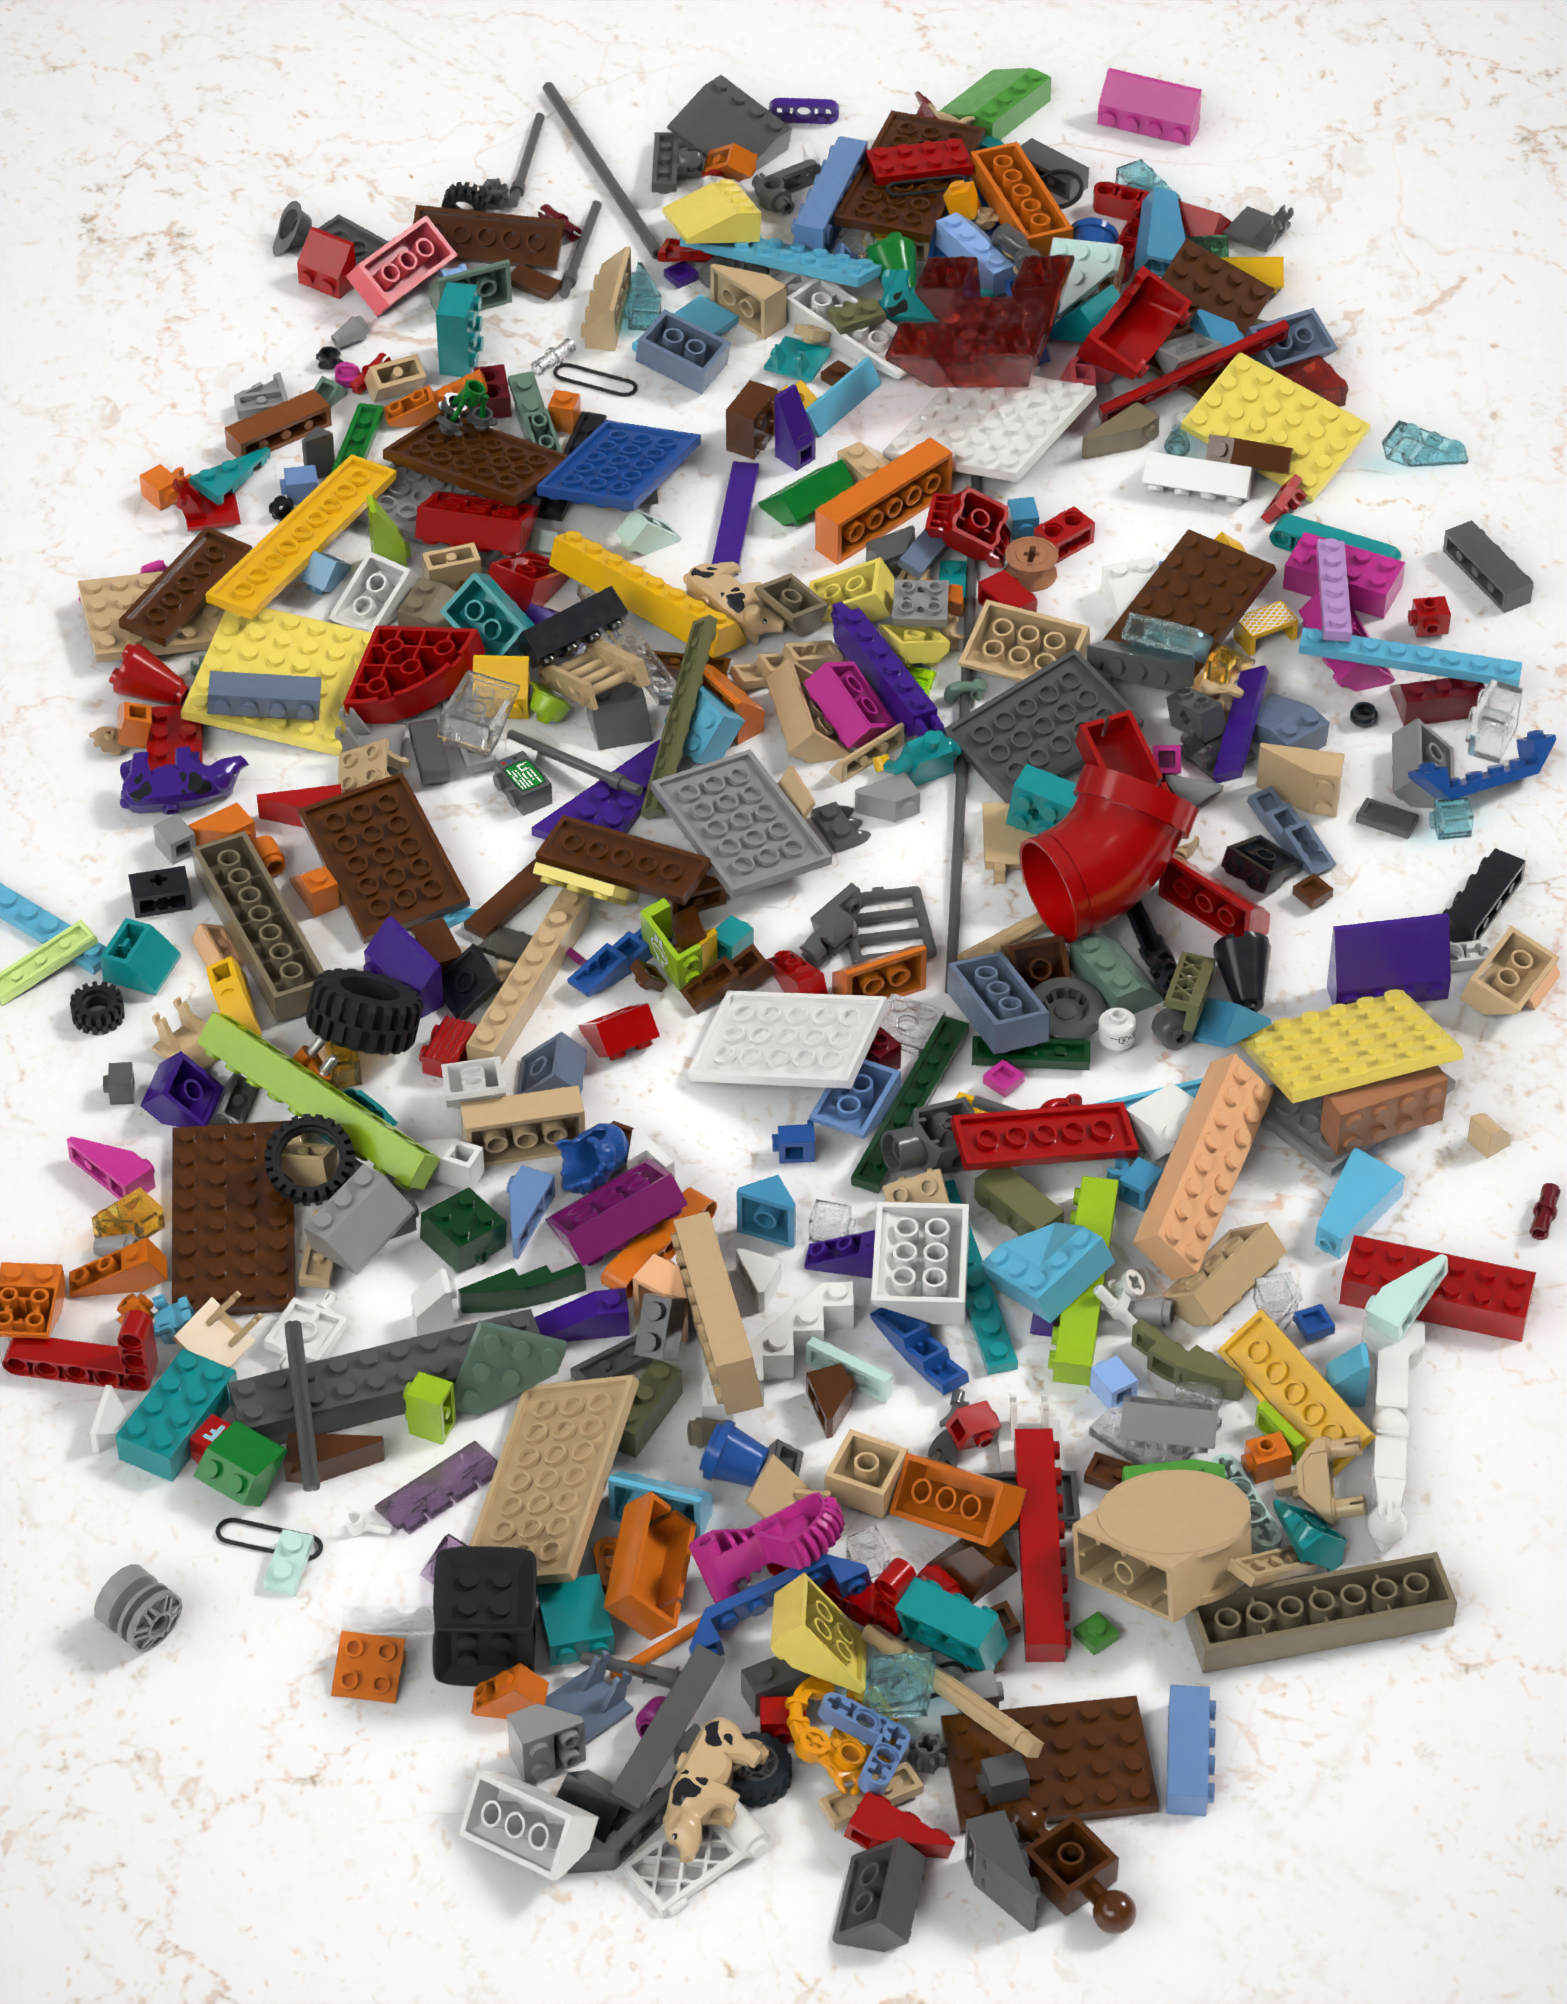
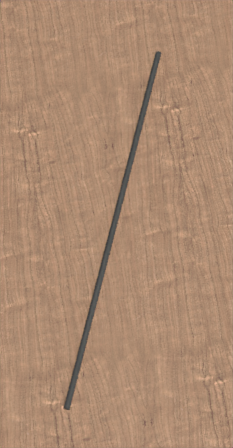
(961, 769)

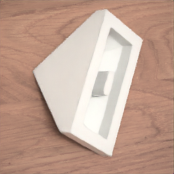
(108, 1421)

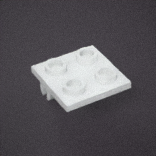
(1007, 1430)

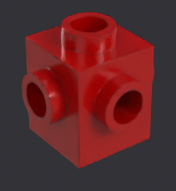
(1430, 616)

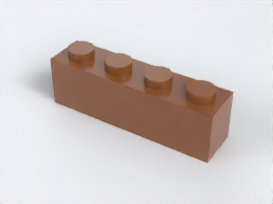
(279, 424)

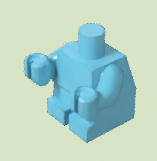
(170, 1317)

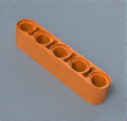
(629, 1261)

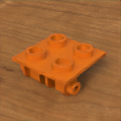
(368, 1666)

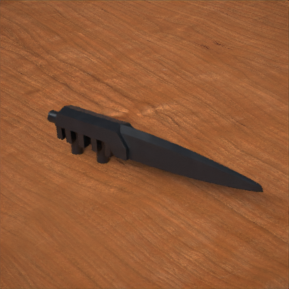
(1153, 948)

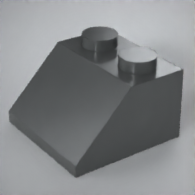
(620, 717)

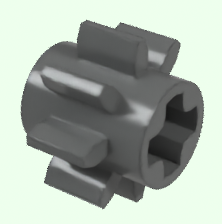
(495, 192)
(927, 1753)

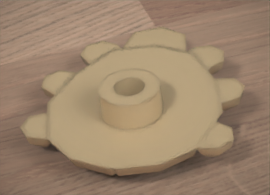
(107, 739)

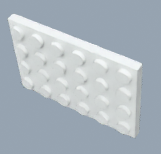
(788, 1039)

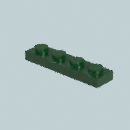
(1050, 1055)

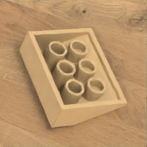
(1020, 641)

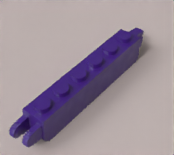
(884, 671)

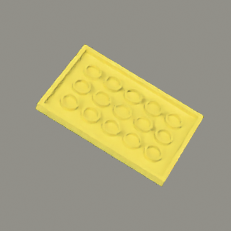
(1271, 409)

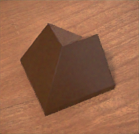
(976, 1566)

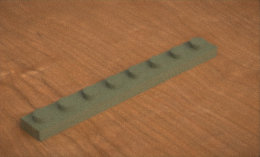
(680, 709)

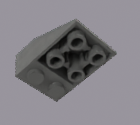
(1001, 1867)

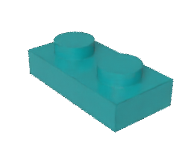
(954, 572)

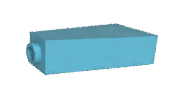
(1357, 1202)

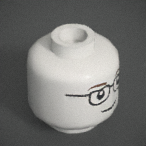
(1117, 1029)

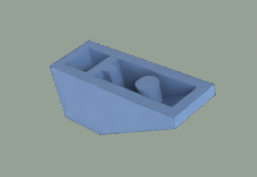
(530, 1197)

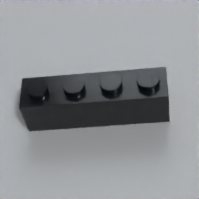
(572, 627)
(1484, 895)

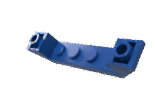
(1532, 755)
(848, 1576)

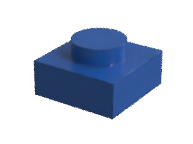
(1314, 1323)

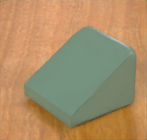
(330, 390)

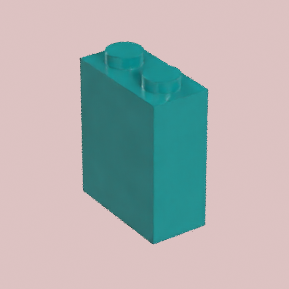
(574, 1619)

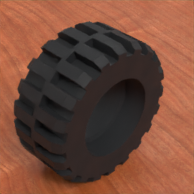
(364, 1011)

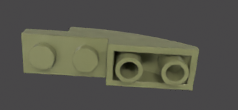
(1176, 1364)

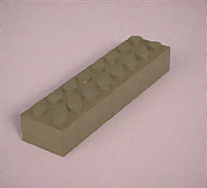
(258, 923)
(1323, 1612)

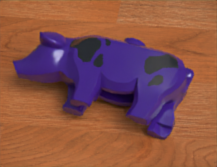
(177, 785)

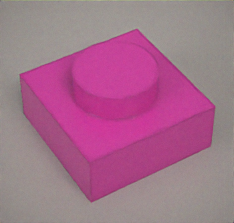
(1003, 1078)

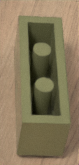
(1015, 1201)
(654, 1398)

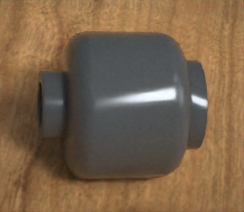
(1168, 1029)

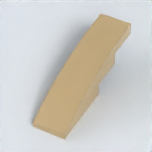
(808, 654)

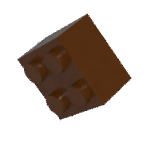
(751, 419)

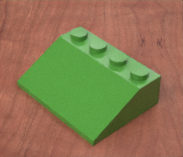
(1002, 99)

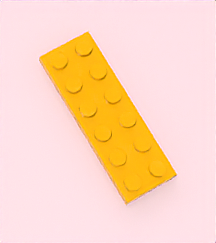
(1291, 1384)

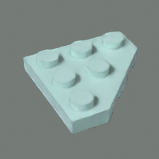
(1091, 266)

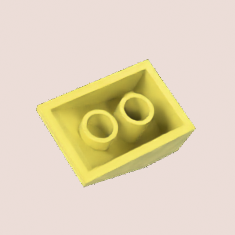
(861, 586)

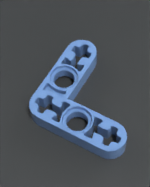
(877, 1736)

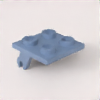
(593, 1697)

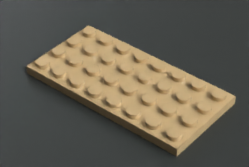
(555, 1471)

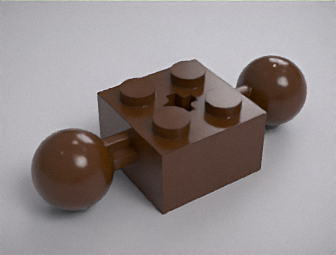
(1073, 1866)

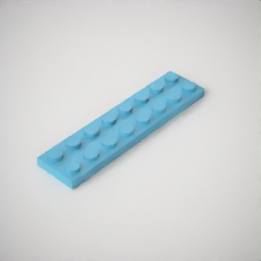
(796, 259)

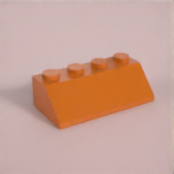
(955, 1500)

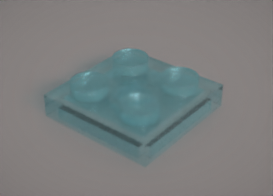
(900, 1684)

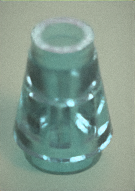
(1177, 442)

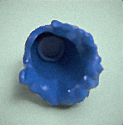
(592, 1157)

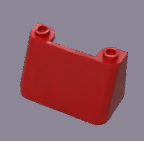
(1136, 326)

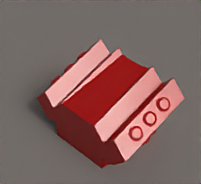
(970, 525)

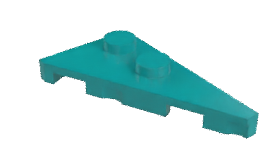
(228, 476)

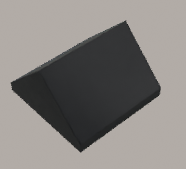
(590, 1793)

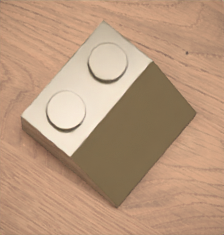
(793, 603)

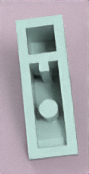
(1403, 1299)

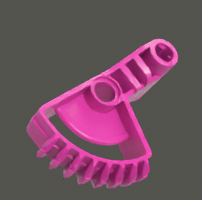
(786, 1538)

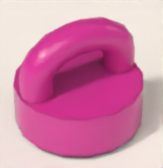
(345, 373)

